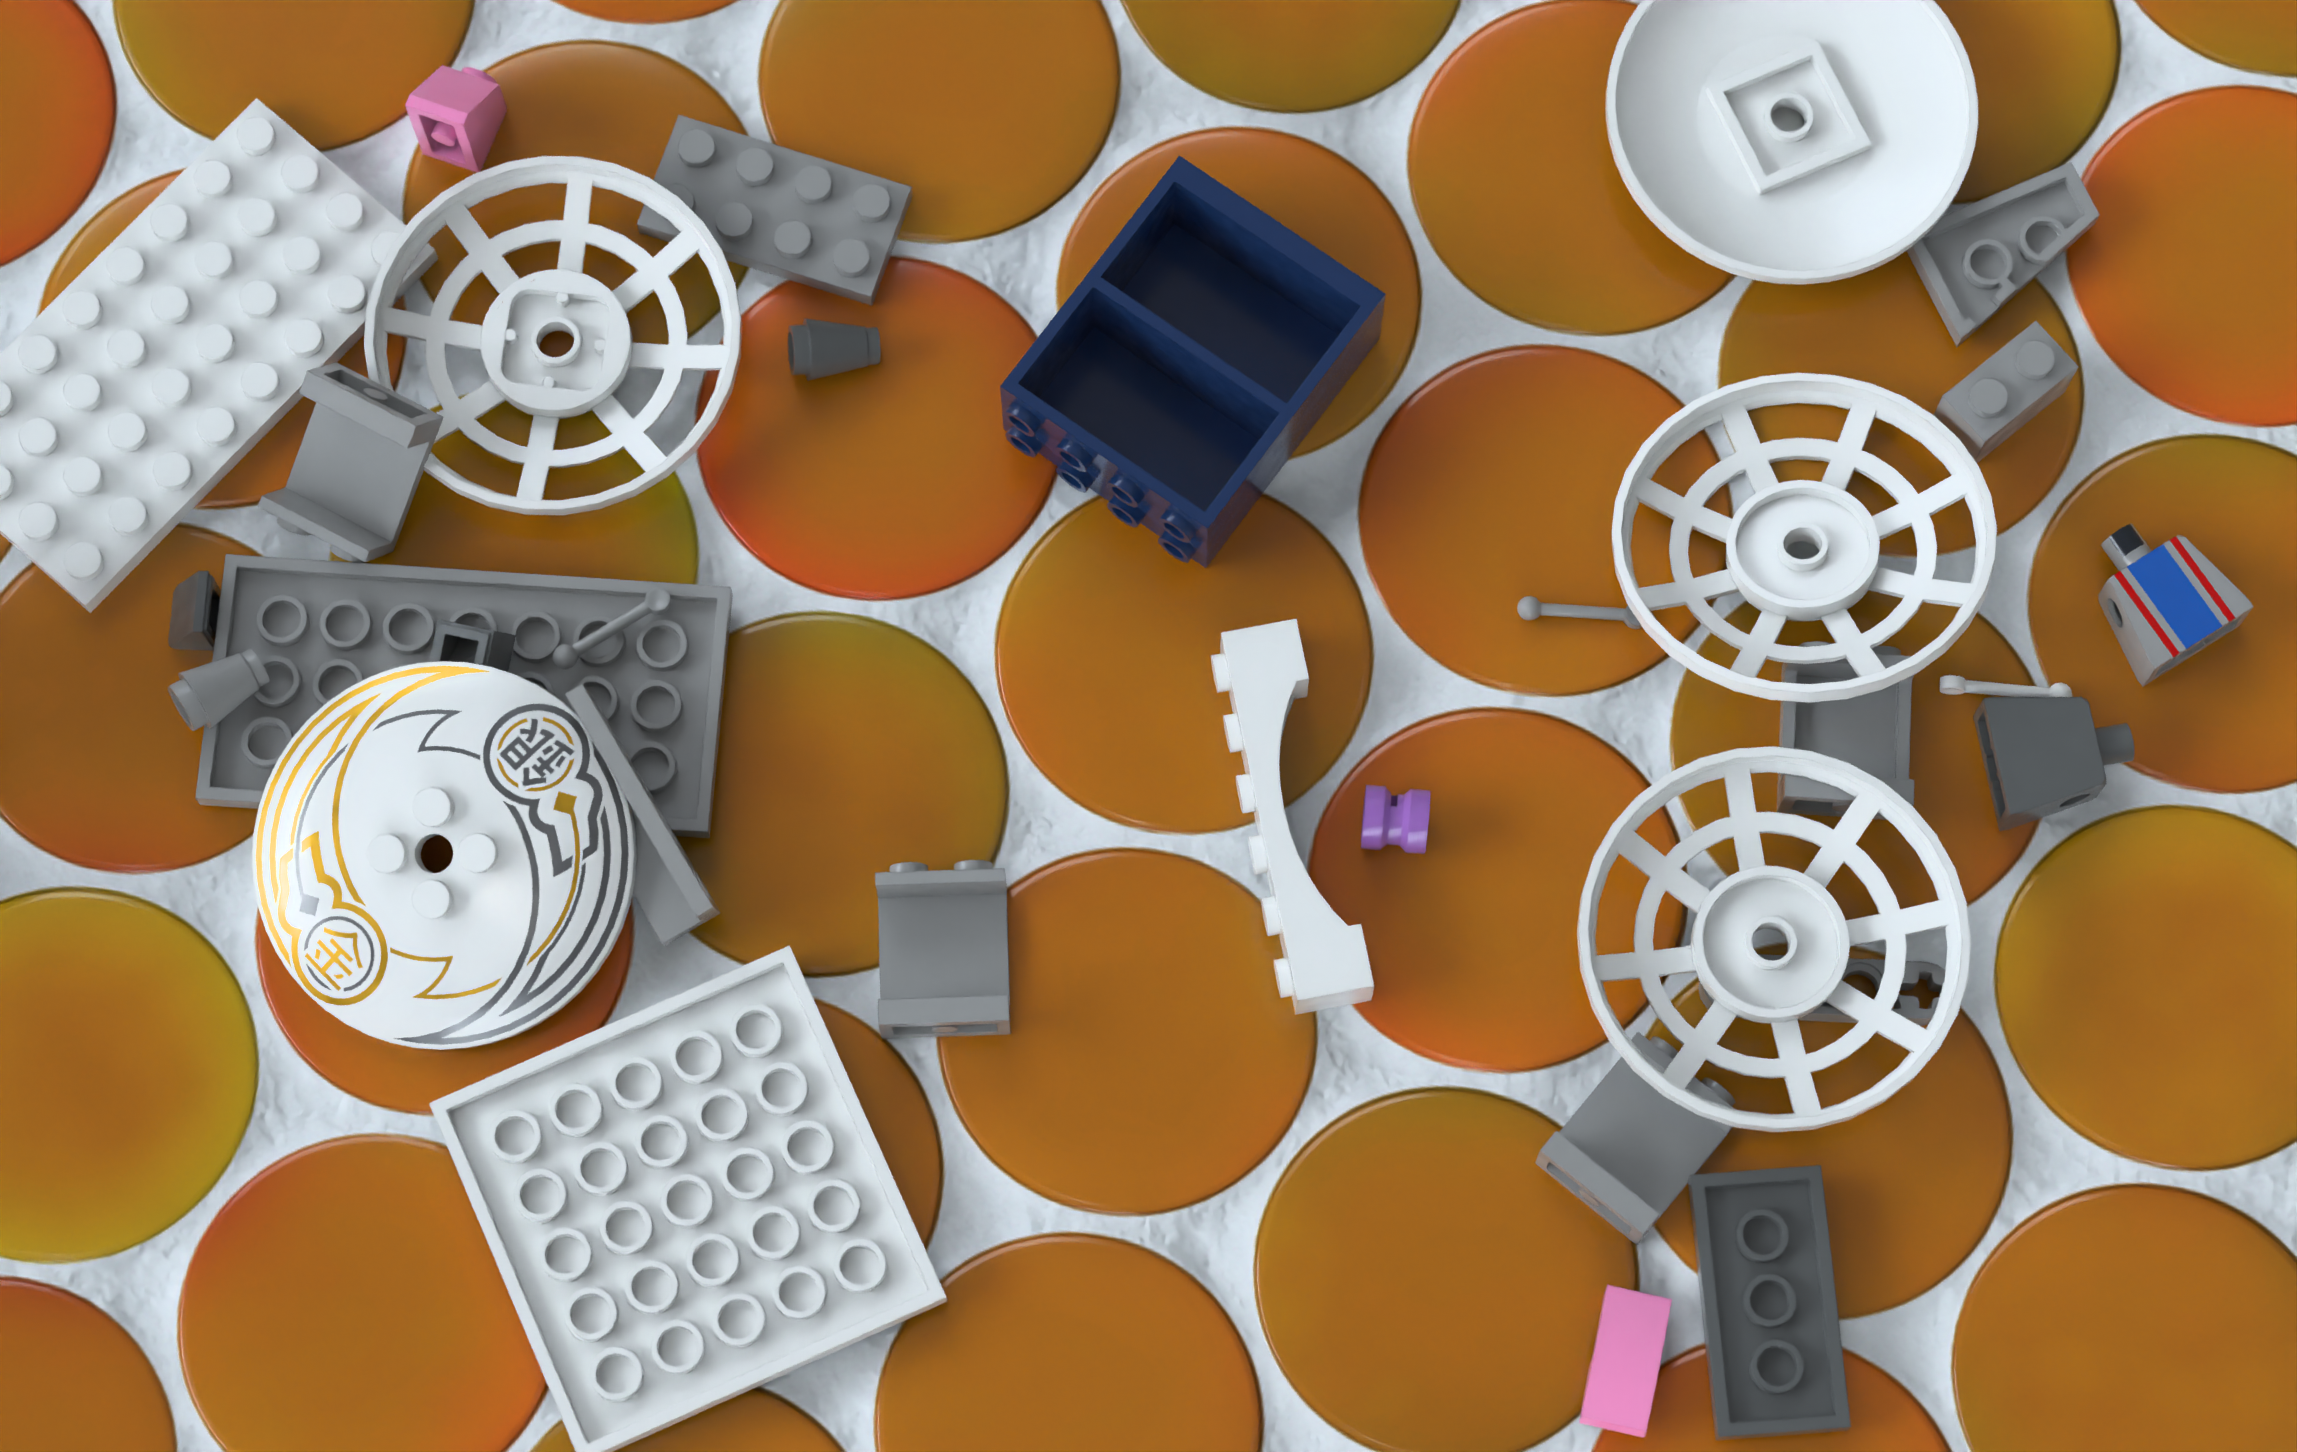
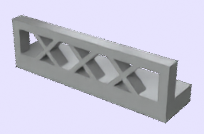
(665, 878)

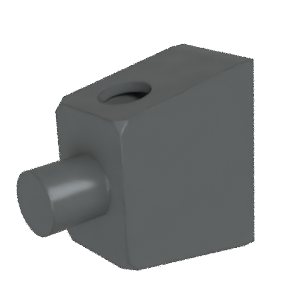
(2045, 755)

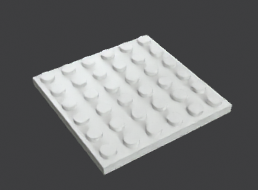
(687, 1204)

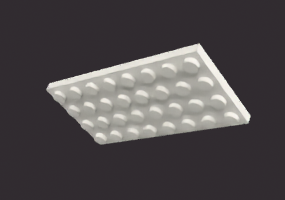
(183, 349)

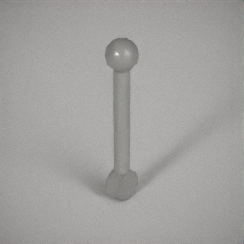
(656, 602)
(1530, 609)

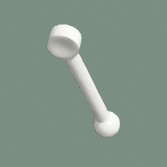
(1958, 685)

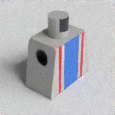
(2166, 602)

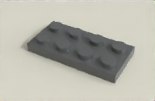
(1768, 1303)

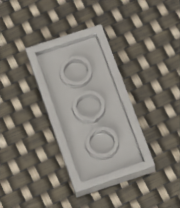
(782, 209)

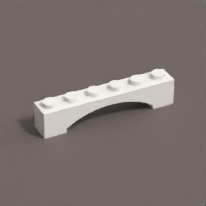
(1322, 955)

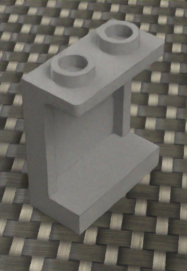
(1860, 730)

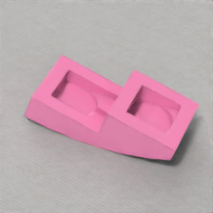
(1625, 1361)

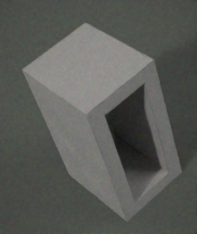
(2006, 391)

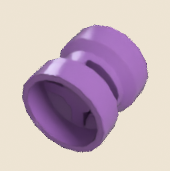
(1395, 819)

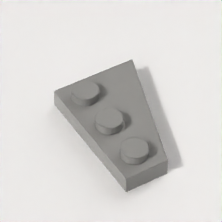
(1999, 245)

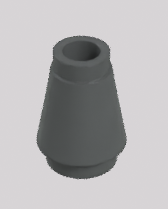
(831, 348)

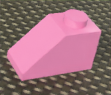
(457, 115)

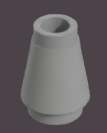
(217, 688)

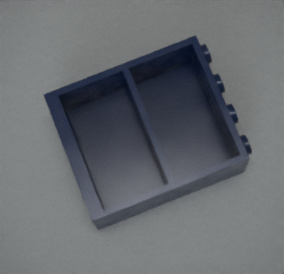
(1191, 362)

